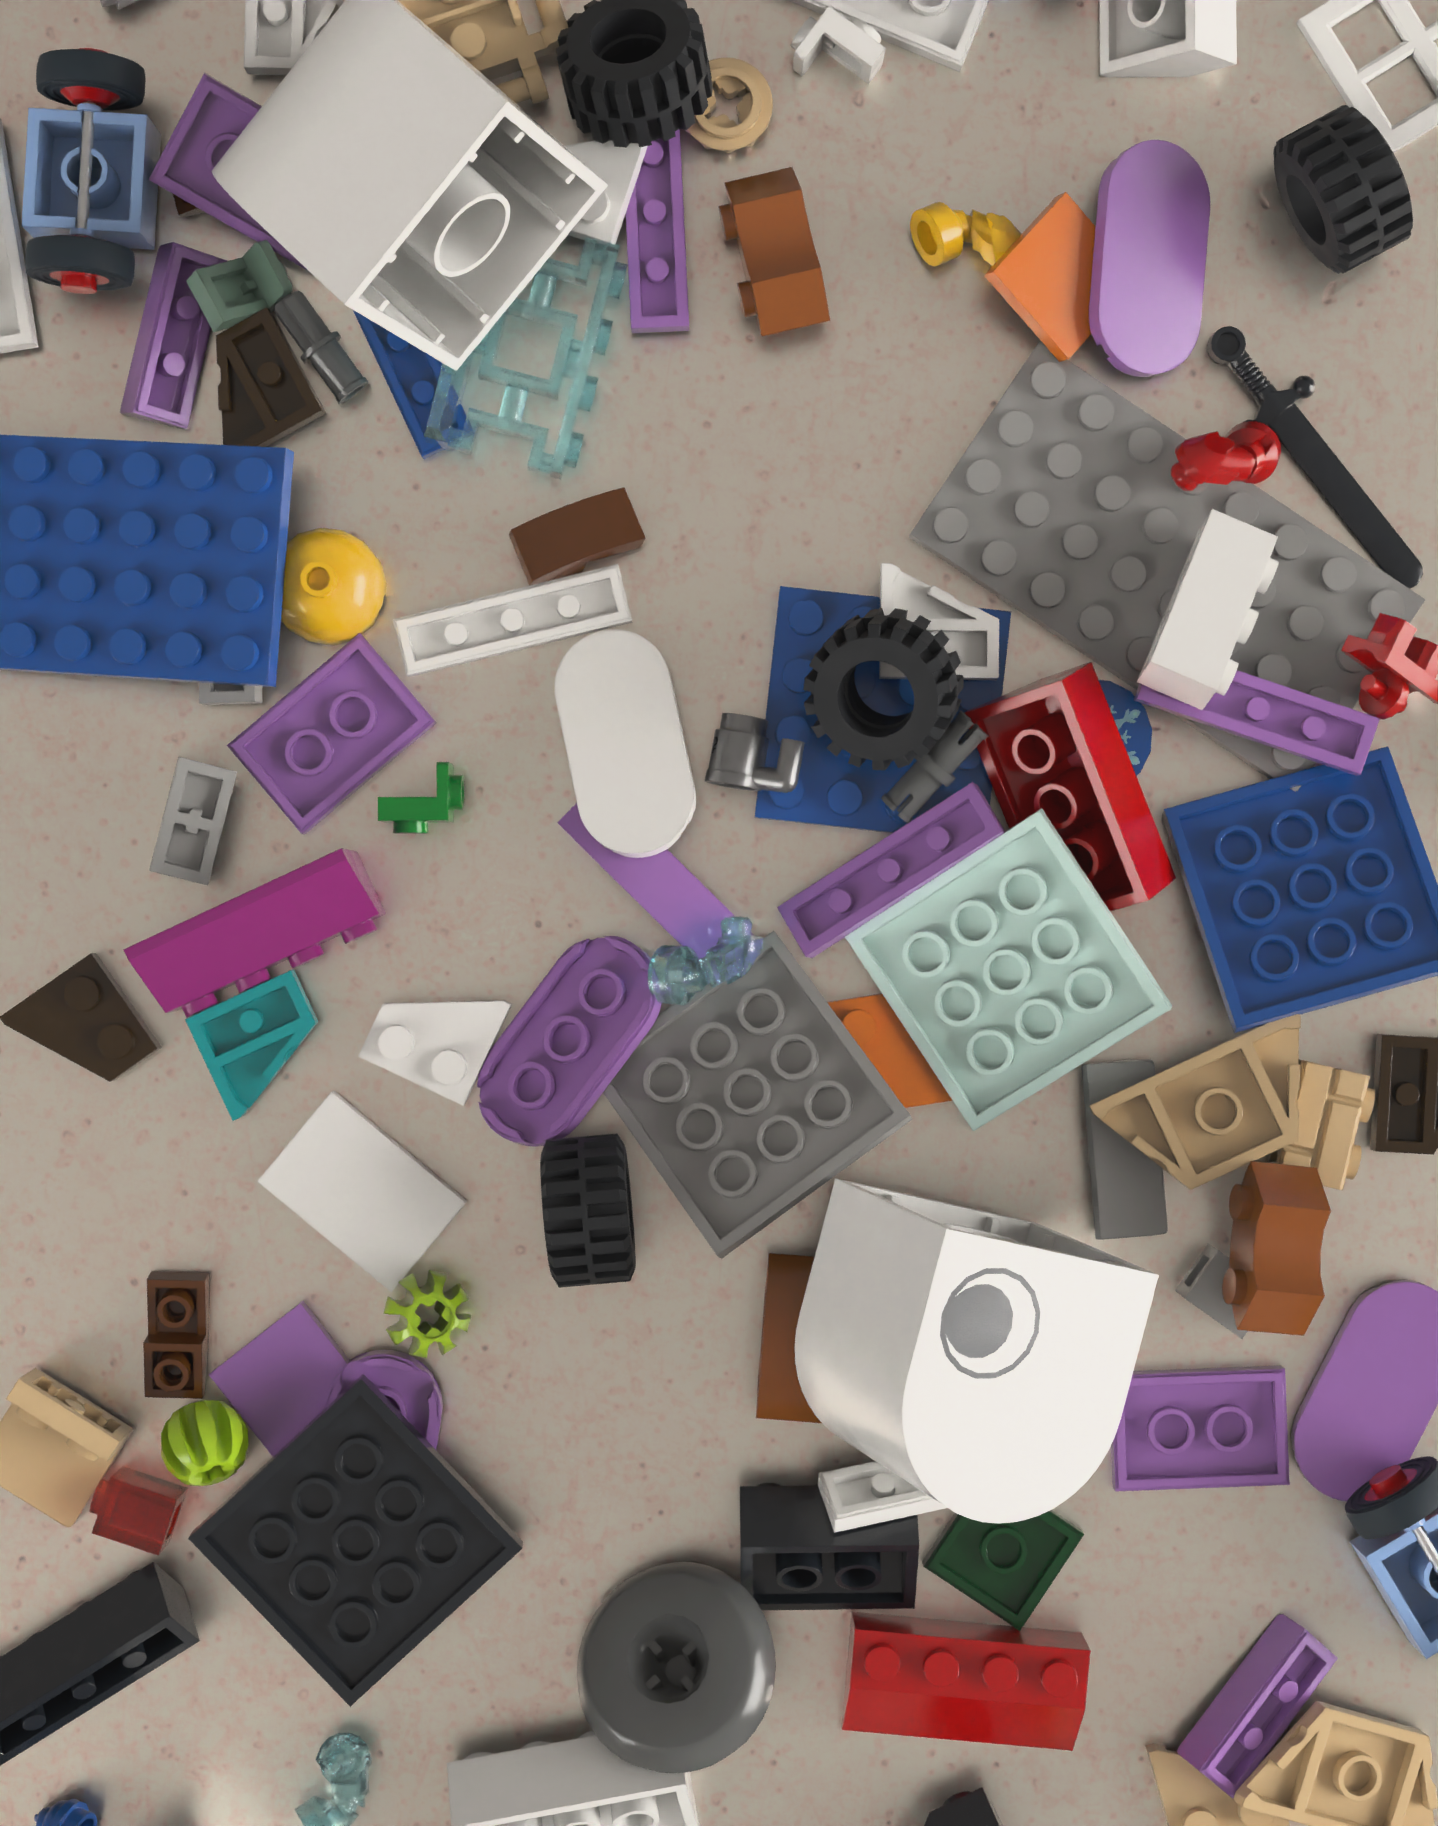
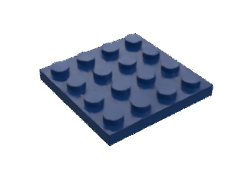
(828, 786)
(1308, 889)

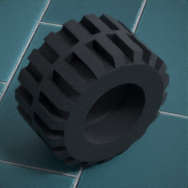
(634, 69)
(1343, 189)
(857, 726)
(587, 1210)

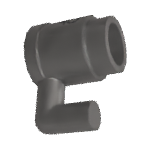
(741, 754)

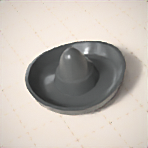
(676, 1668)

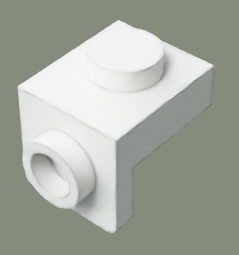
(850, 43)

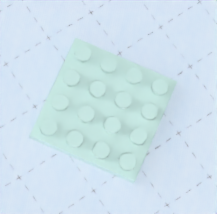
(1008, 970)

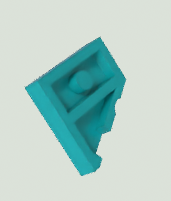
(252, 1038)

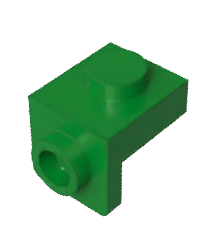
(413, 814)

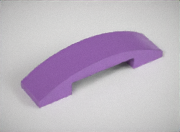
(660, 887)

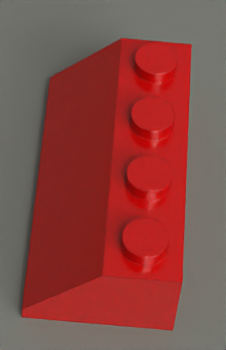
(1063, 753)
(965, 1681)

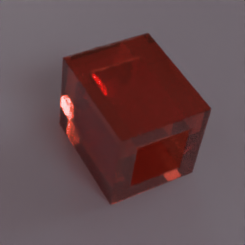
(137, 1509)

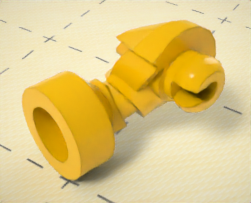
(942, 231)

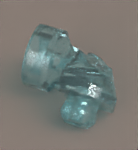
(678, 973)
(345, 1766)

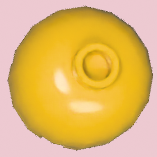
(331, 586)

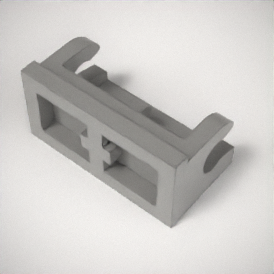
(193, 821)

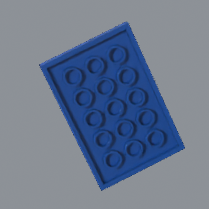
(143, 558)

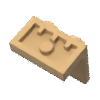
(56, 1446)

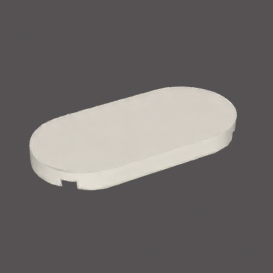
(625, 743)

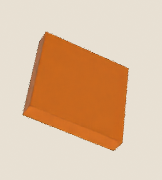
(1050, 275)

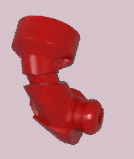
(1244, 455)

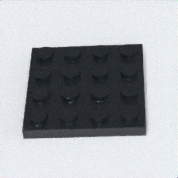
(356, 1540)

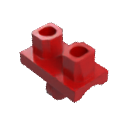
(1397, 666)

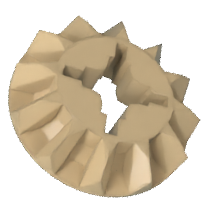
(733, 79)

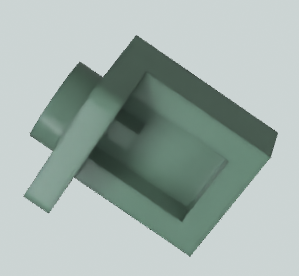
(240, 286)

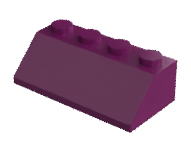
(257, 932)

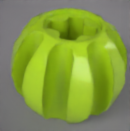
(427, 1332)
(204, 1443)

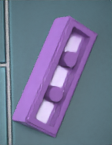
(169, 341)
(1257, 1704)

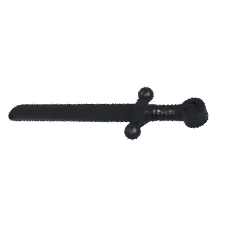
(1316, 457)

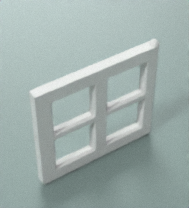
(1352, 82)

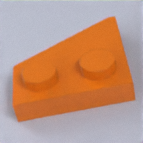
(890, 1049)

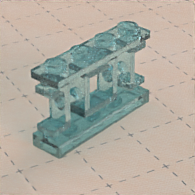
(571, 361)

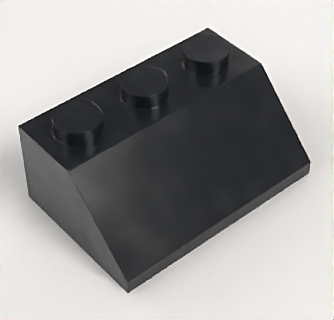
(800, 1564)

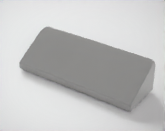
(1124, 1181)

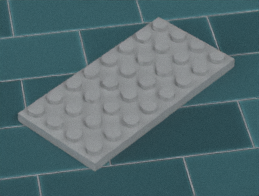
(1086, 534)

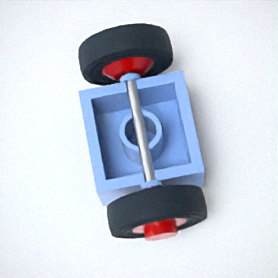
(89, 172)
(1400, 1544)

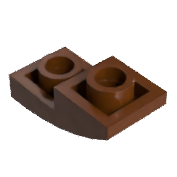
(576, 534)
(176, 1334)

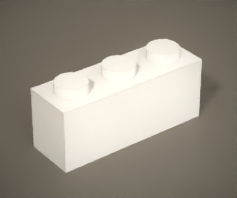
(1210, 611)

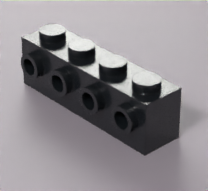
(91, 1656)

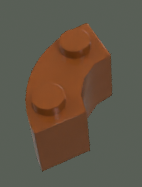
(776, 252)
(1276, 1248)
(778, 1384)

